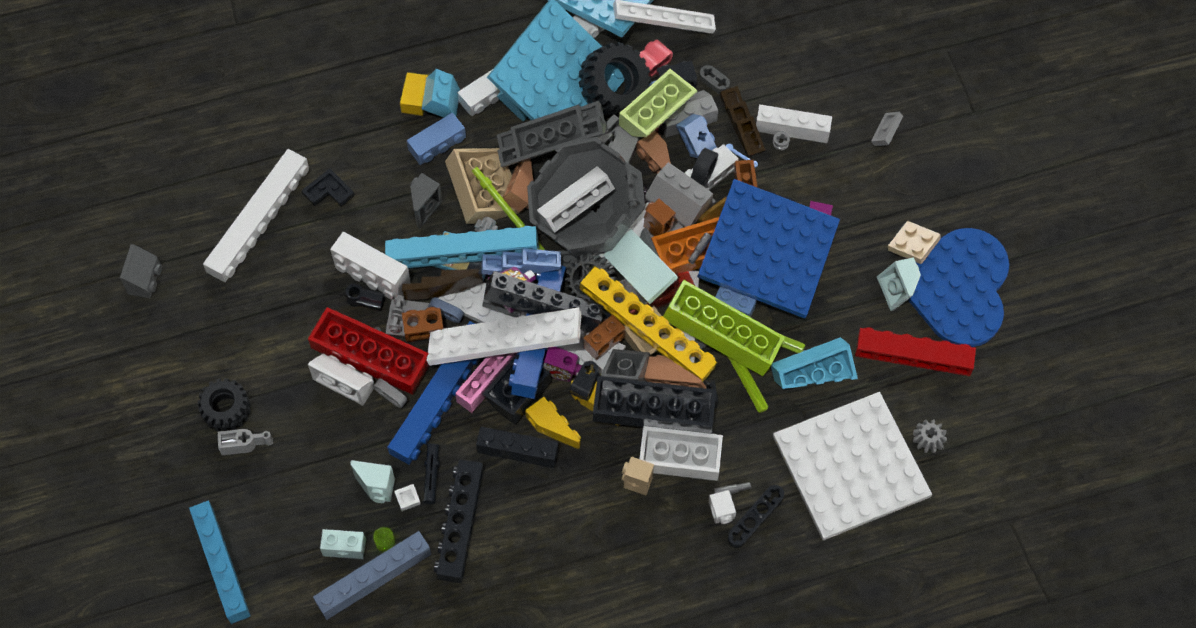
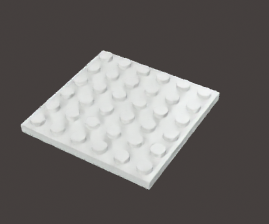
(851, 465)

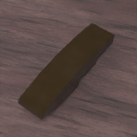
(742, 121)
(448, 283)

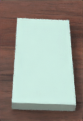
(641, 266)

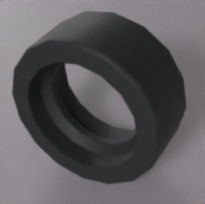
(704, 166)

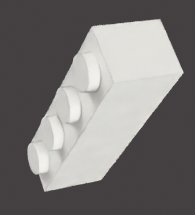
(794, 123)
(575, 199)

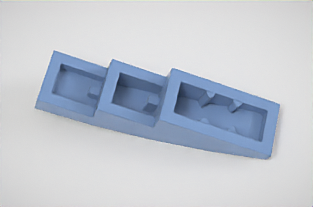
(530, 259)

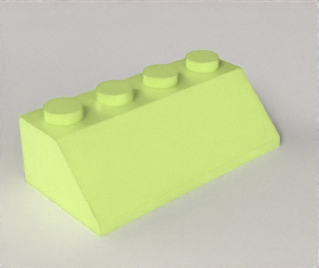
(655, 104)

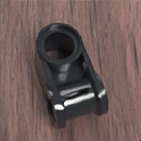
(584, 383)

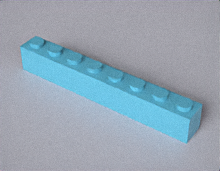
(460, 247)

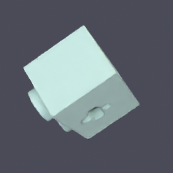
(343, 544)

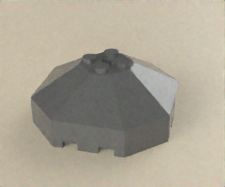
(618, 209)

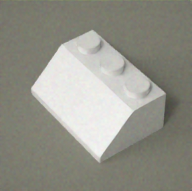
(341, 378)

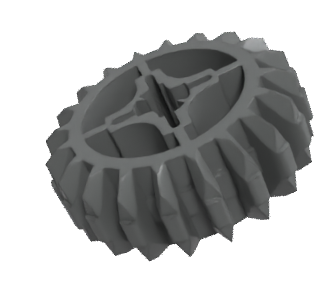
(585, 262)

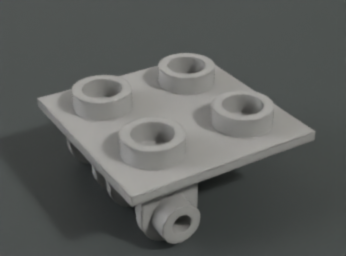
(400, 306)

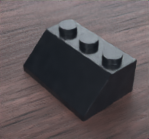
(508, 405)

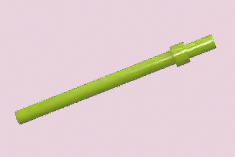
(486, 184)

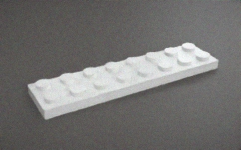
(504, 336)

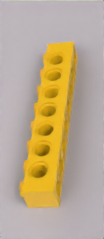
(599, 277)

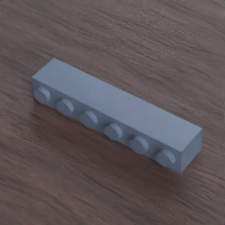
(372, 575)

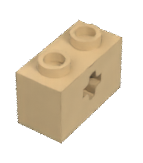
(637, 475)

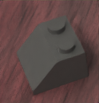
(425, 198)
(140, 272)
(626, 365)

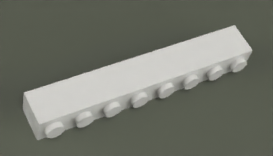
(256, 215)

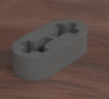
(715, 79)

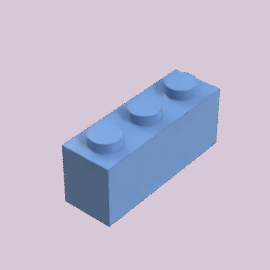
(436, 139)

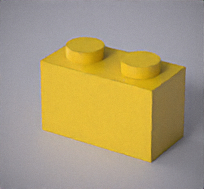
(413, 94)

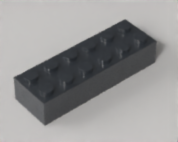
(653, 405)

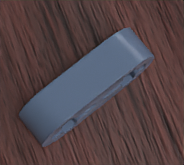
(447, 310)

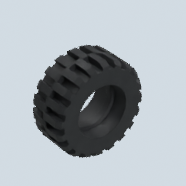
(594, 81)

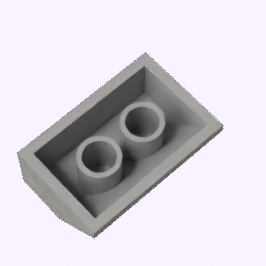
(698, 104)
(680, 194)

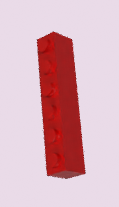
(915, 351)

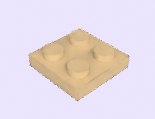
(914, 242)

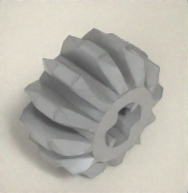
(937, 436)

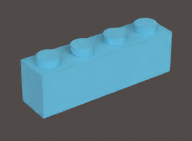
(816, 365)

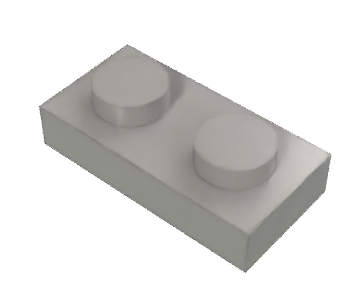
(887, 128)

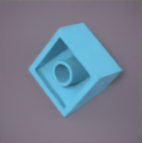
(441, 94)

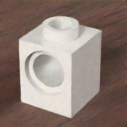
(722, 507)

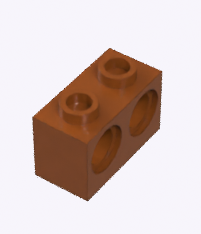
(423, 328)
(604, 337)

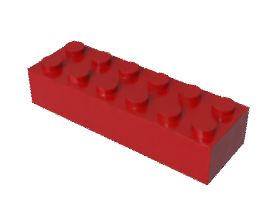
(369, 350)

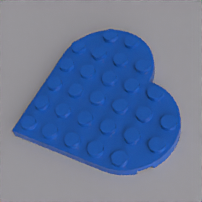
(960, 287)

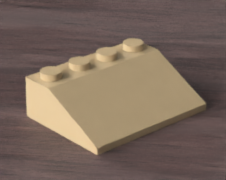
(473, 199)

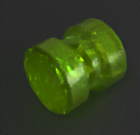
(387, 540)

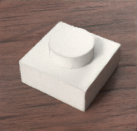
(407, 497)

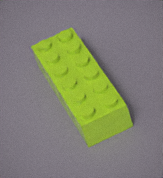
(723, 328)

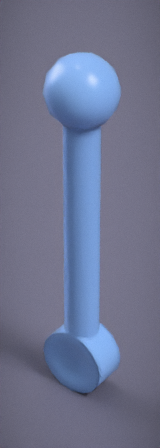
(730, 147)

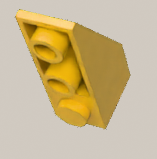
(548, 422)

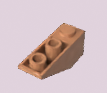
(653, 151)

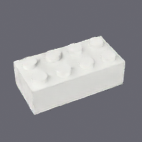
(369, 265)
(682, 452)

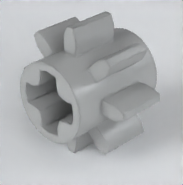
(485, 224)

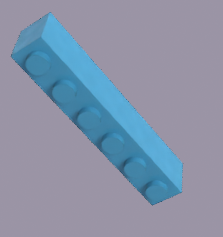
(219, 562)

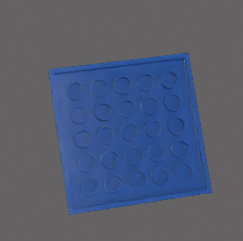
(769, 248)

